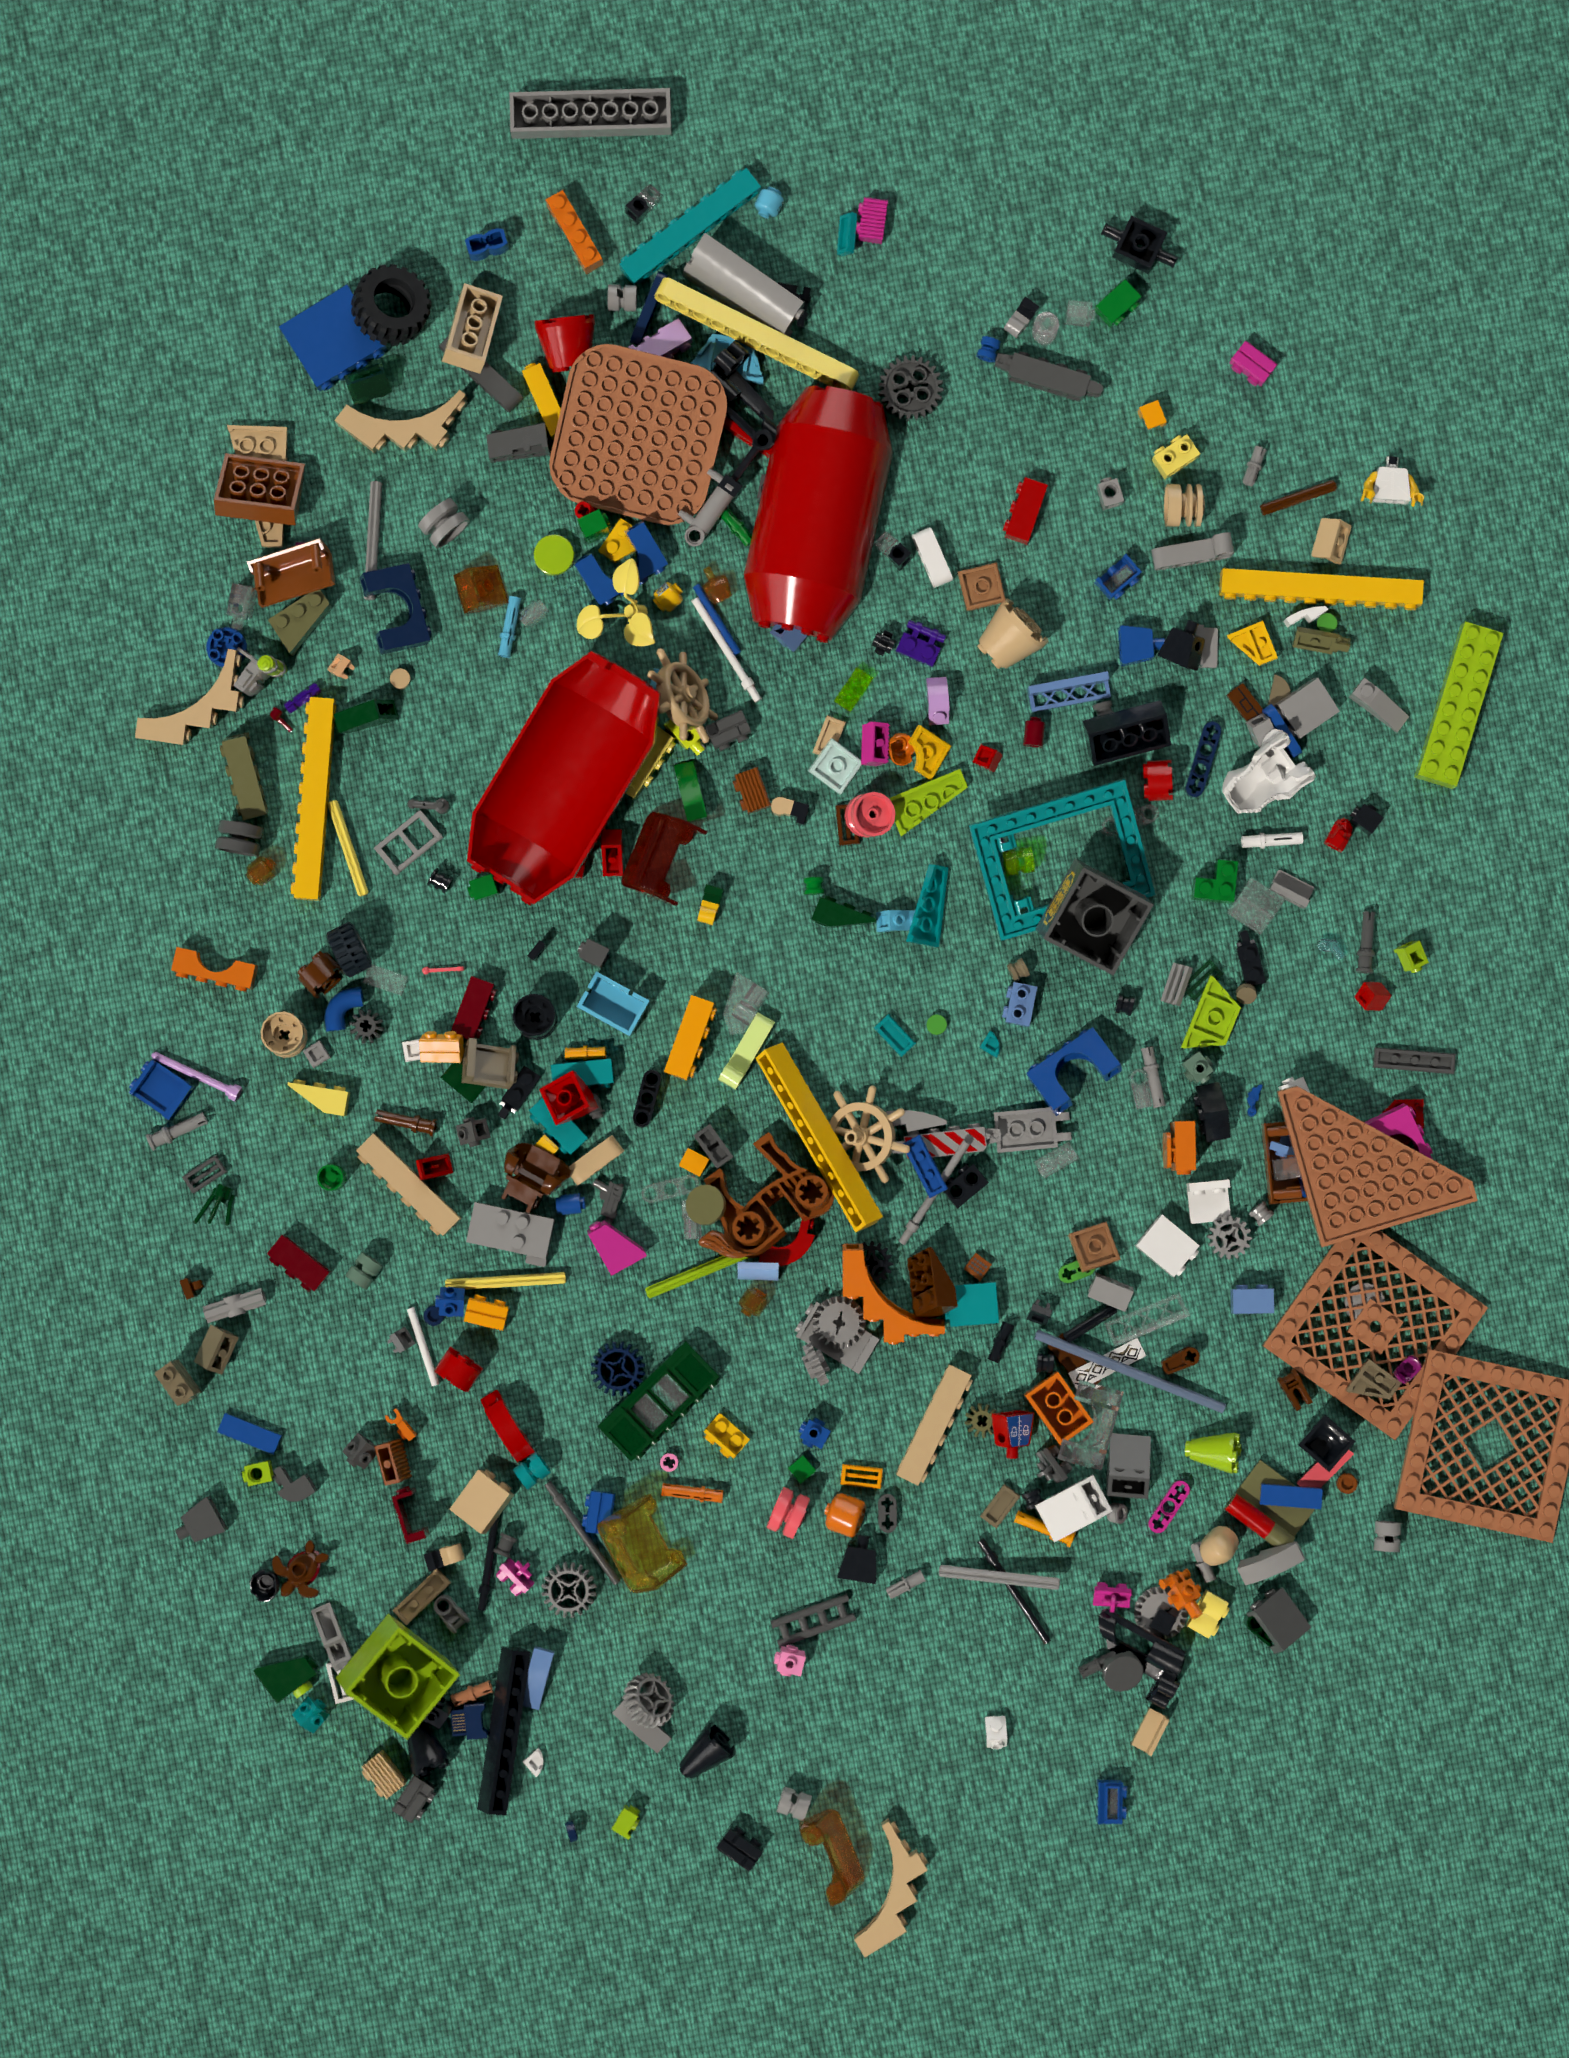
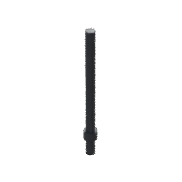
(992, 1557)
(485, 1588)

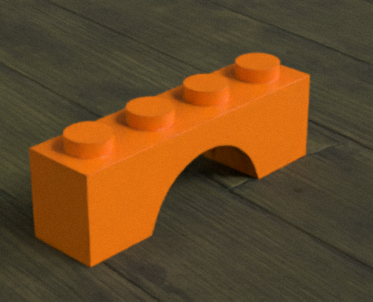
(574, 231)
(240, 974)

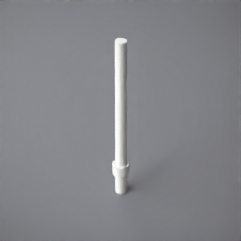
(747, 682)

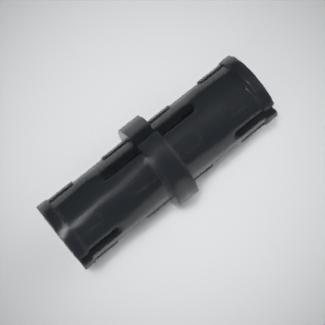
(1000, 1342)

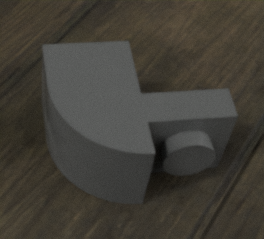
(295, 1490)

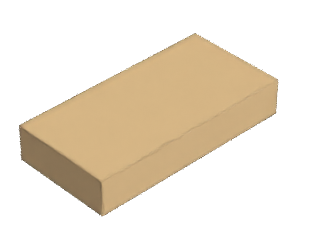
(831, 729)

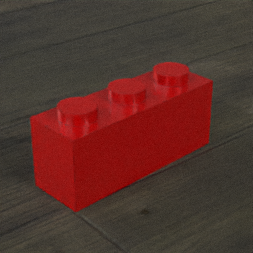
(1024, 510)

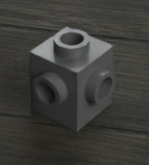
(473, 1131)
(359, 1451)

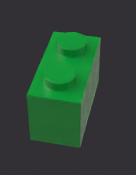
(1118, 303)
(594, 526)

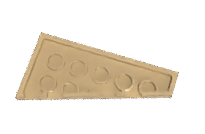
(262, 443)

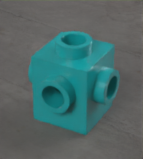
(311, 1714)

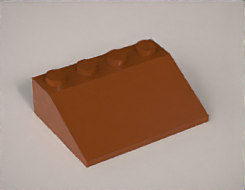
(259, 489)

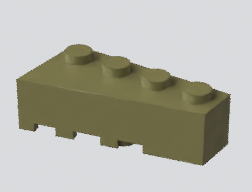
(244, 776)

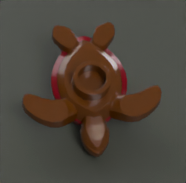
(300, 1571)

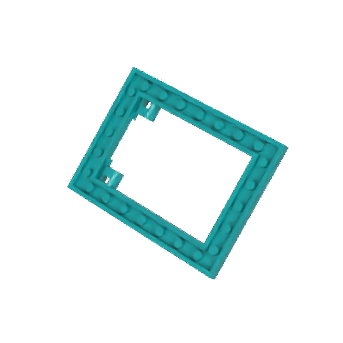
(987, 844)

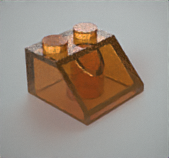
(480, 588)

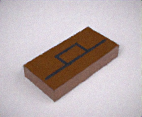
(1244, 702)

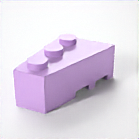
(667, 341)

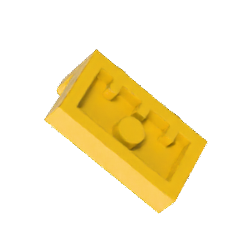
(726, 1436)

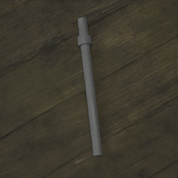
(559, 1500)

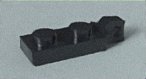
(1249, 960)
(518, 1092)

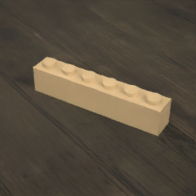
(408, 1185)
(933, 1424)

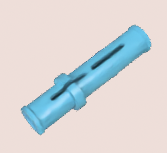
(507, 636)

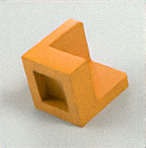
(1152, 415)
(694, 1162)

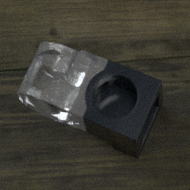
(643, 203)
(893, 550)

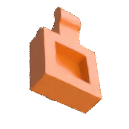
(405, 1429)

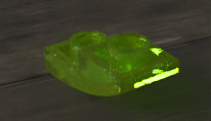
(853, 689)

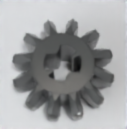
(361, 1031)

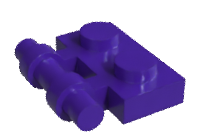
(918, 649)

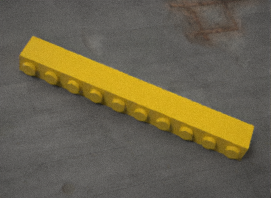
(1321, 588)
(315, 796)
(819, 1137)

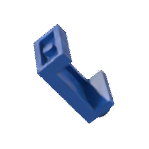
(161, 1089)

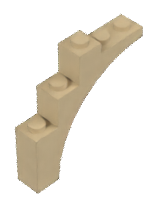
(404, 433)
(201, 714)
(887, 1923)

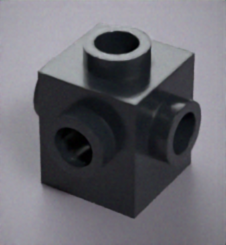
(439, 1713)

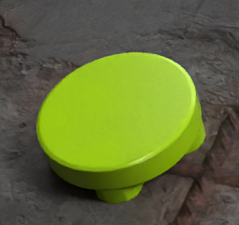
(554, 555)

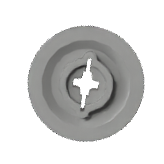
(828, 1312)
(1147, 1606)

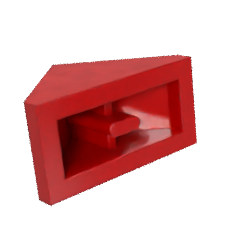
(434, 1166)

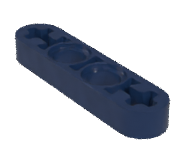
(647, 311)
(1199, 758)

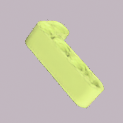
(746, 1051)

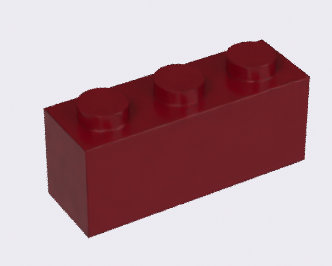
(474, 1008)
(298, 1263)

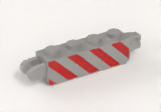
(948, 1142)

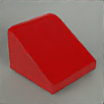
(987, 758)

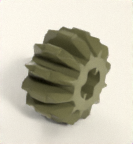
(974, 1420)

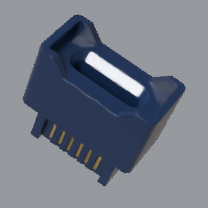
(469, 1721)

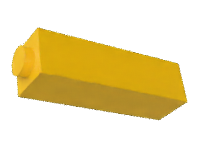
(543, 396)

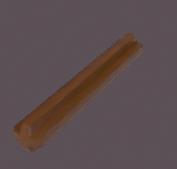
(1298, 497)

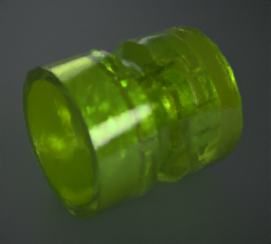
(1011, 861)

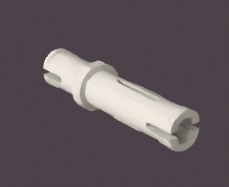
(1268, 840)

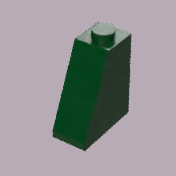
(366, 715)
(286, 1675)

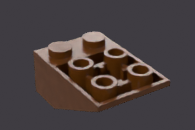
(930, 1285)

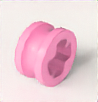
(666, 1467)

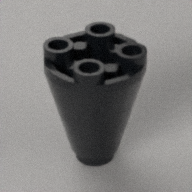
(426, 1752)

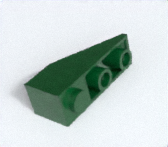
(835, 915)

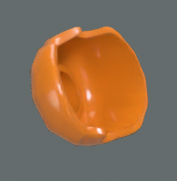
(900, 750)

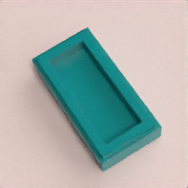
(847, 234)
(894, 1035)

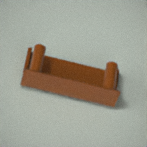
(292, 572)
(1283, 1190)

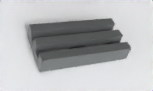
(190, 1183)

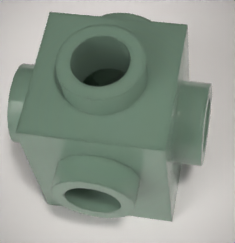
(1190, 1067)

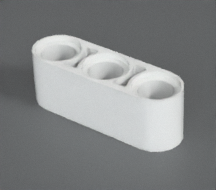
(932, 557)

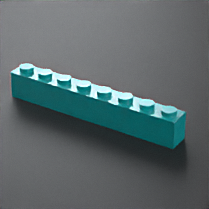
(690, 227)

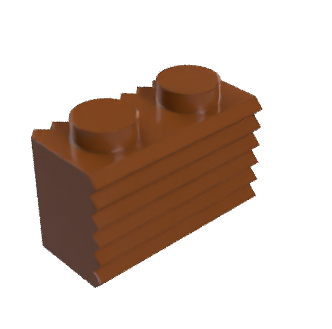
(752, 791)
(393, 1462)

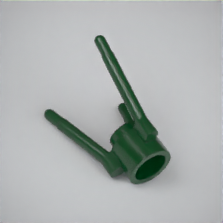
(220, 1194)

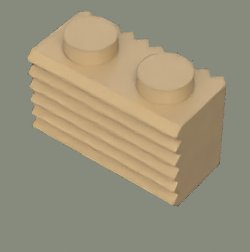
(383, 1774)

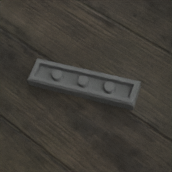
(1414, 1060)

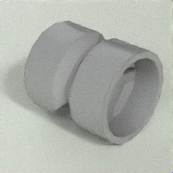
(622, 297)
(1387, 1528)
(800, 1806)

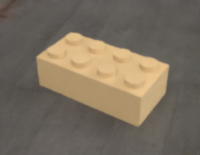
(472, 328)

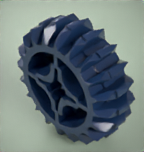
(634, 1376)

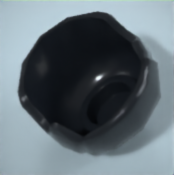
(264, 1585)

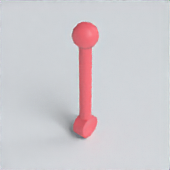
(426, 970)

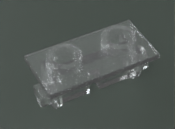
(1056, 1160)

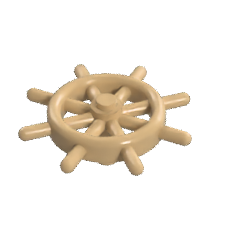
(683, 695)
(862, 1136)

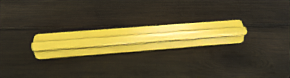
(347, 848)

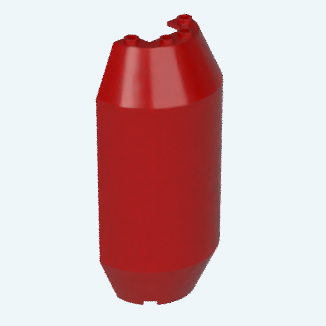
(818, 512)
(564, 777)

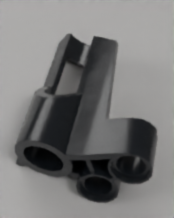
(736, 386)
(1162, 1663)

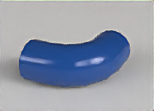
(340, 1005)

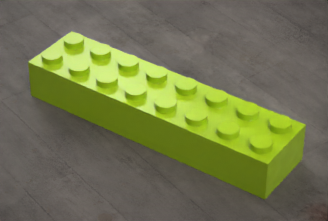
(1458, 705)

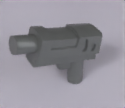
(612, 1196)

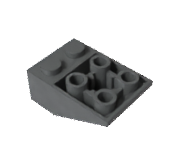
(1128, 1466)

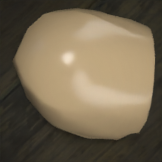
(1219, 1546)

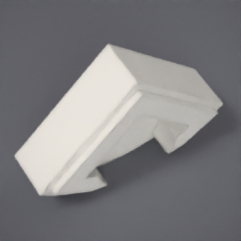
(535, 1762)

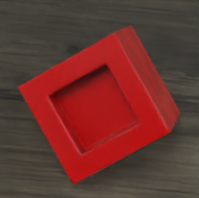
(1373, 996)

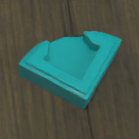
(990, 1044)

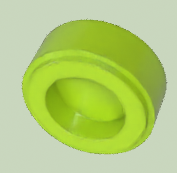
(302, 1689)

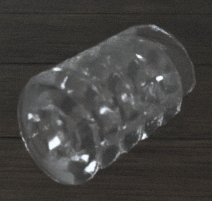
(1048, 335)

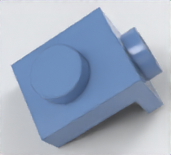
(1283, 1147)

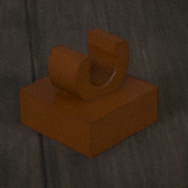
(189, 1287)

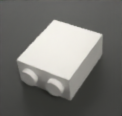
(1167, 1246)

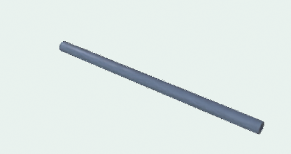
(1129, 1371)

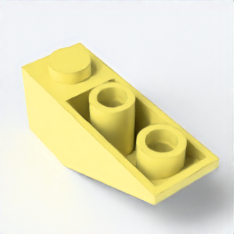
(329, 1101)

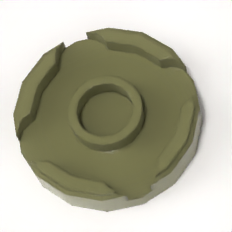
(705, 1205)

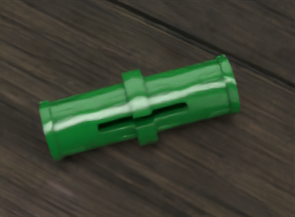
(737, 527)

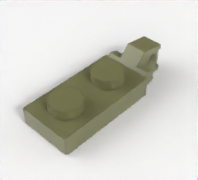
(1320, 641)

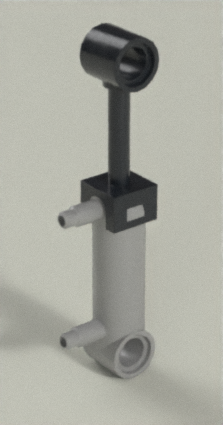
(726, 490)

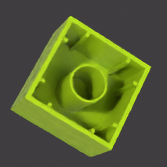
(397, 1676)

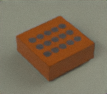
(977, 1266)

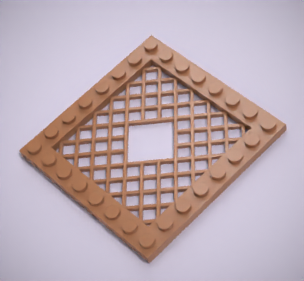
(1415, 1460)

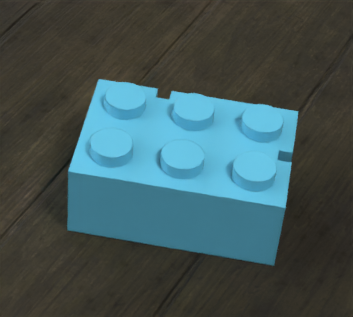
(613, 1004)

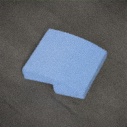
(758, 1271)

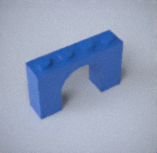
(649, 561)
(1087, 1047)

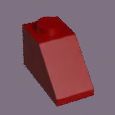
(612, 852)

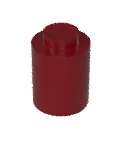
(1034, 733)

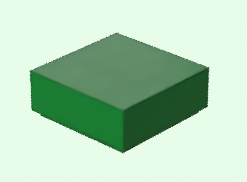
(801, 1469)

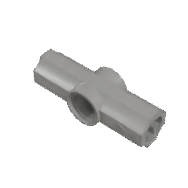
(234, 1305)

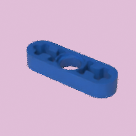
(1293, 748)

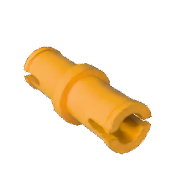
(585, 1053)

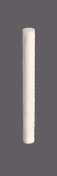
(423, 1346)

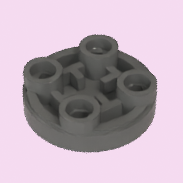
(1122, 1671)

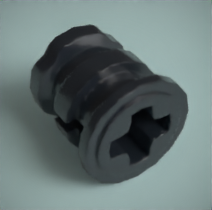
(440, 880)

